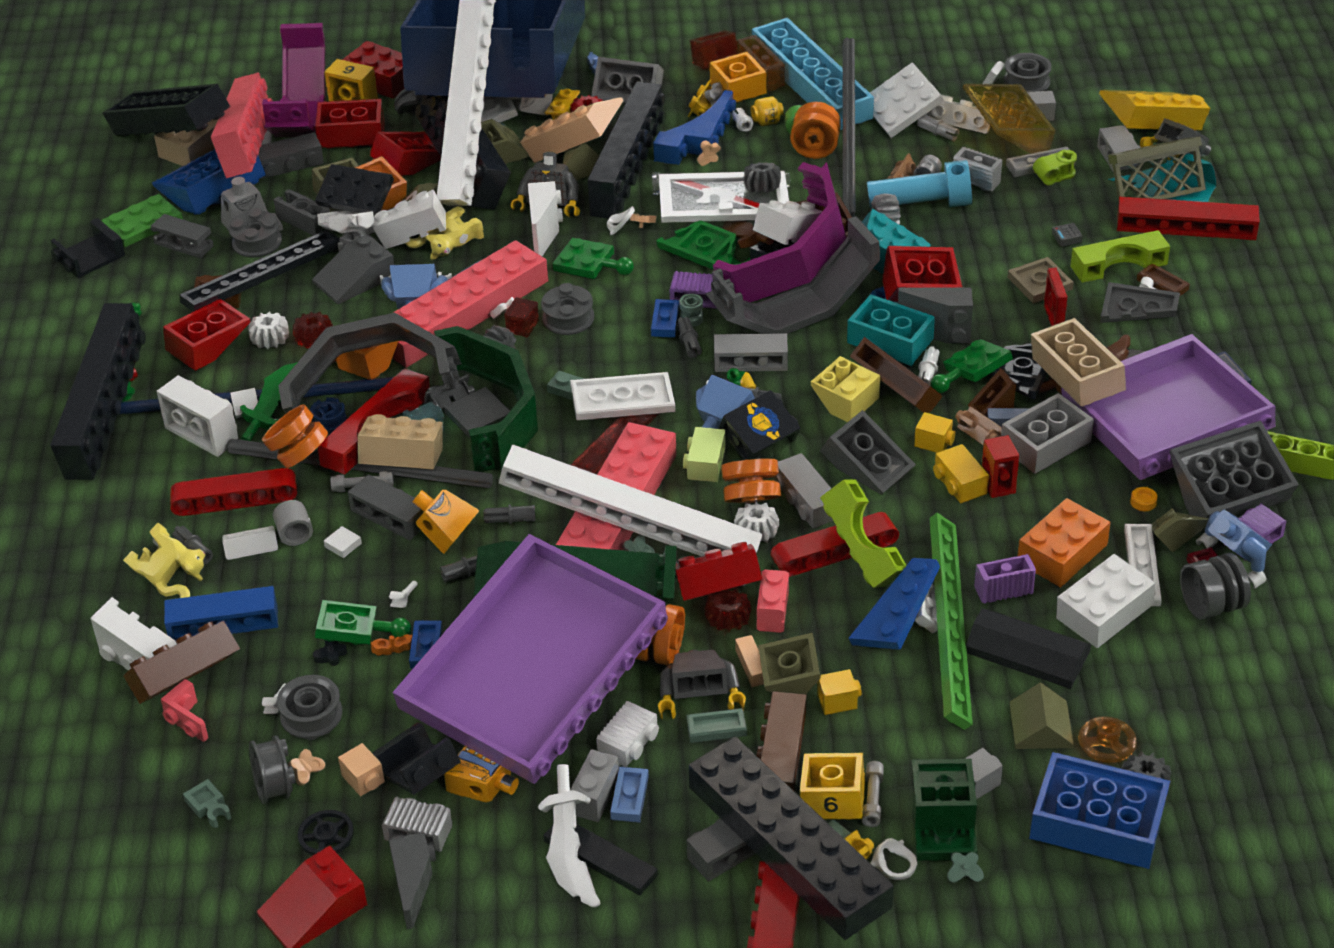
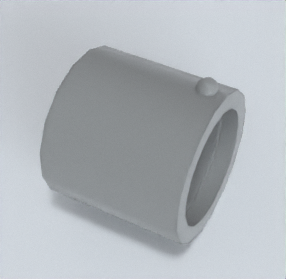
(292, 522)

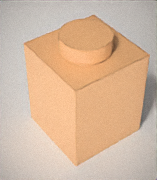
(361, 769)

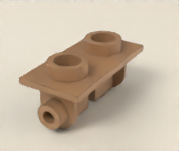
(903, 168)
(977, 425)

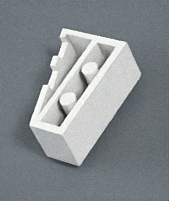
(410, 219)
(123, 637)

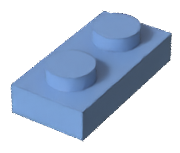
(629, 794)

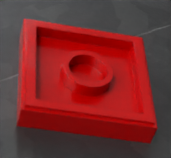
(1055, 297)

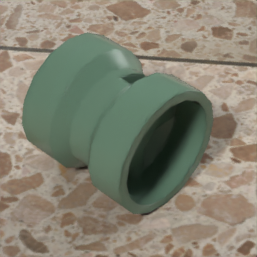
(691, 307)

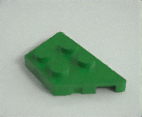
(701, 244)

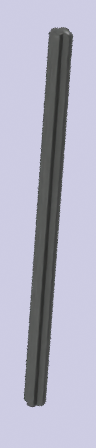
(849, 190)
(438, 474)

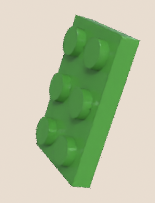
(136, 221)

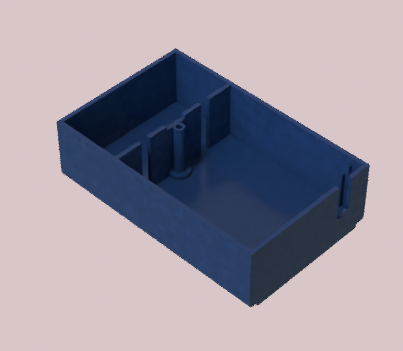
(525, 51)

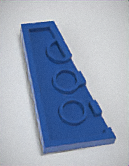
(896, 610)

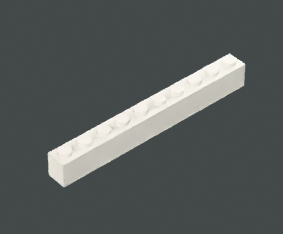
(465, 102)
(620, 504)

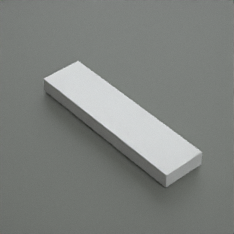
(1142, 553)

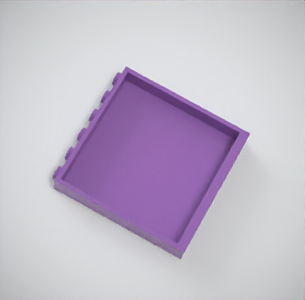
(1173, 400)

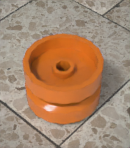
(815, 130)
(294, 436)
(751, 482)
(667, 640)

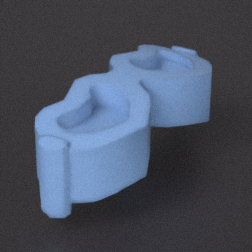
(592, 61)

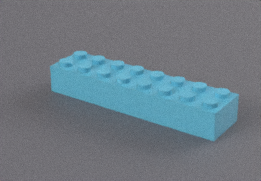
(811, 69)

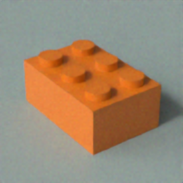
(1065, 541)

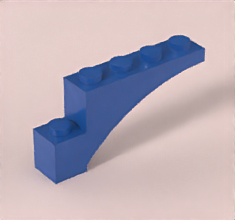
(687, 138)

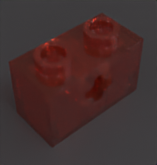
(713, 48)

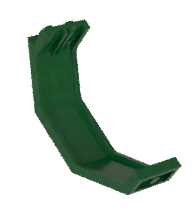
(505, 368)

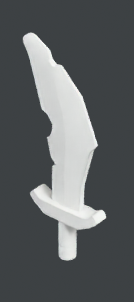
(564, 843)

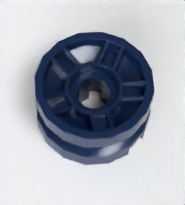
(329, 413)

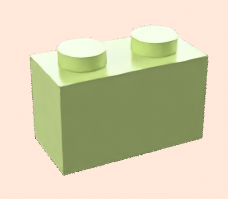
(705, 454)

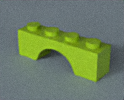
(1141, 249)
(846, 506)

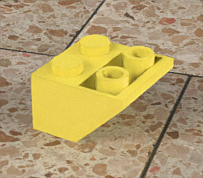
(846, 388)

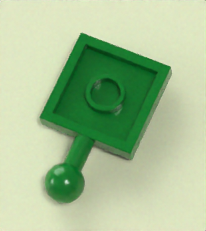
(588, 259)
(971, 363)
(354, 623)

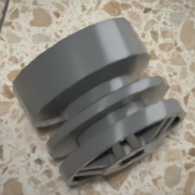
(1215, 586)

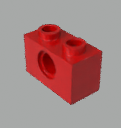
(1001, 463)

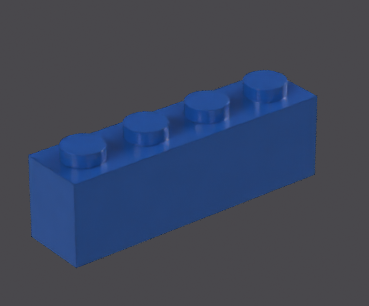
(239, 609)

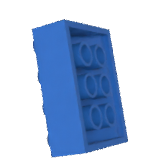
(201, 183)
(1099, 810)

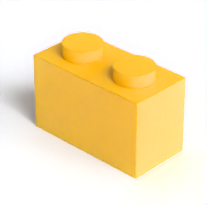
(961, 473)

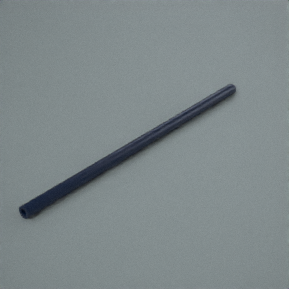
(316, 390)

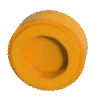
(1143, 499)

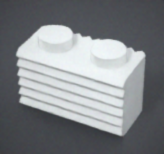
(628, 733)

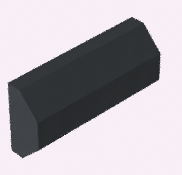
(1027, 648)

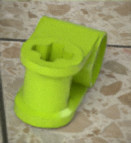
(1055, 167)

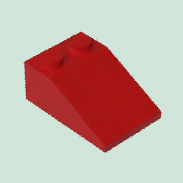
(405, 151)
(204, 333)
(313, 899)

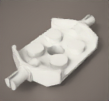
(345, 221)

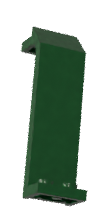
(644, 570)

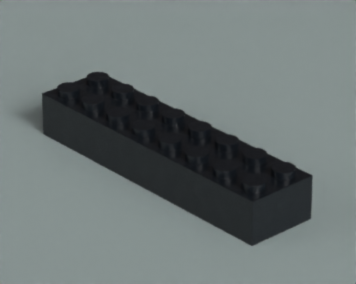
(167, 110)
(626, 150)
(490, 168)
(98, 392)
(791, 838)

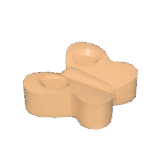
(709, 153)
(641, 219)
(305, 765)

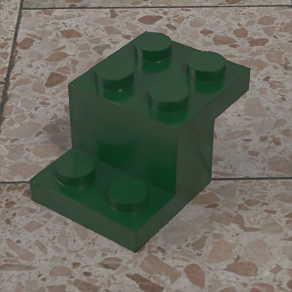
(943, 808)

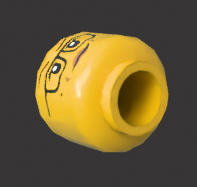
(767, 111)

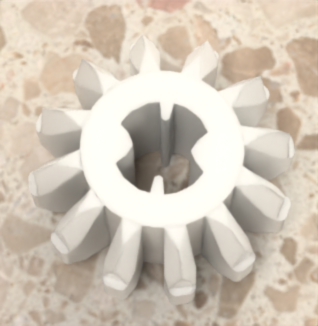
(268, 330)
(759, 519)

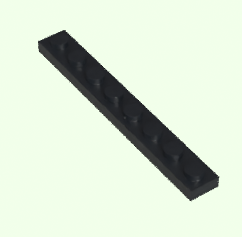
(260, 270)

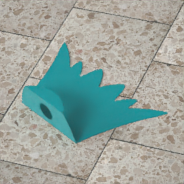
(1201, 196)

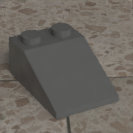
(354, 269)
(950, 307)
(867, 454)

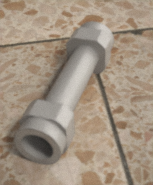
(339, 482)
(871, 809)

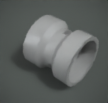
(928, 165)

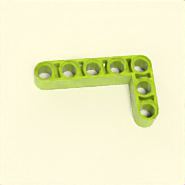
(1306, 455)

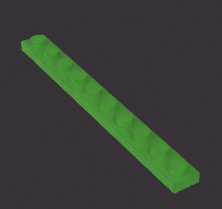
(950, 623)

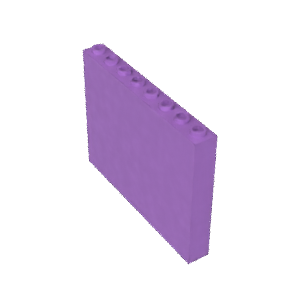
(531, 657)

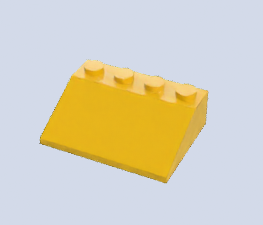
(1149, 109)

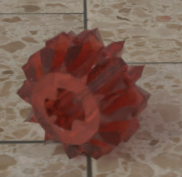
(310, 327)
(728, 609)

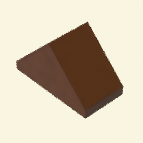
(995, 394)

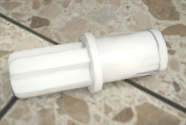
(928, 366)

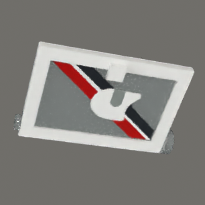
(711, 196)

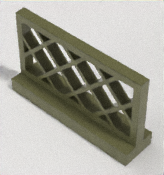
(1159, 152)

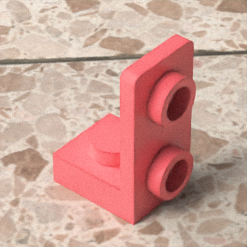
(176, 710)

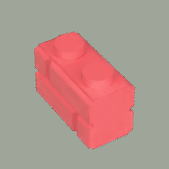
(772, 601)

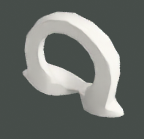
(620, 219)
(898, 848)

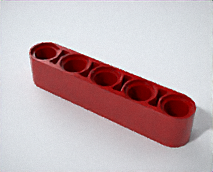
(233, 492)
(827, 547)

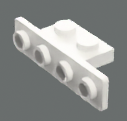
(959, 115)

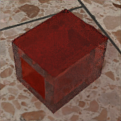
(522, 316)

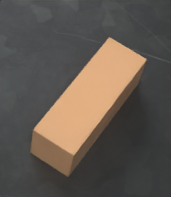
(750, 659)

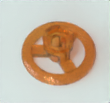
(1108, 736)

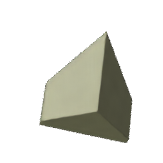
(580, 160)
(1177, 528)

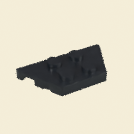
(1024, 370)

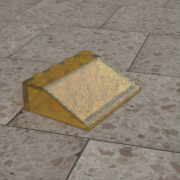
(1012, 115)

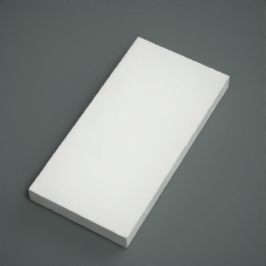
(622, 396)

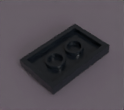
(354, 189)

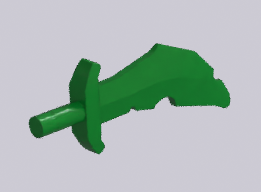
(267, 403)

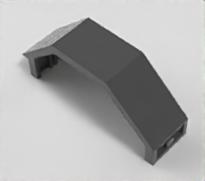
(810, 301)
(361, 335)

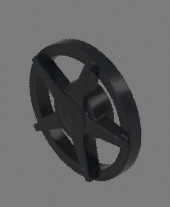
(325, 832)

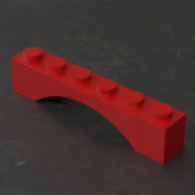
(402, 393)

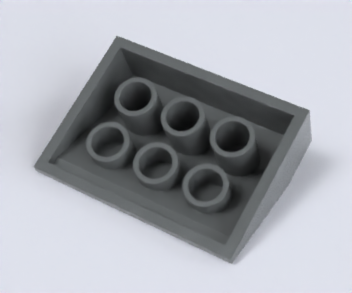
(1232, 472)

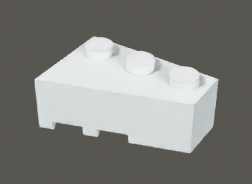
(785, 221)

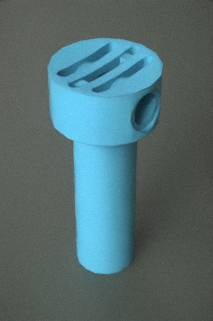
(951, 185)

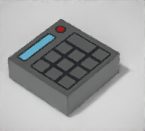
(1067, 234)

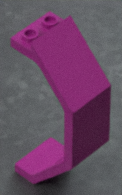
(301, 81)
(800, 261)

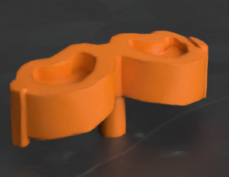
(386, 647)

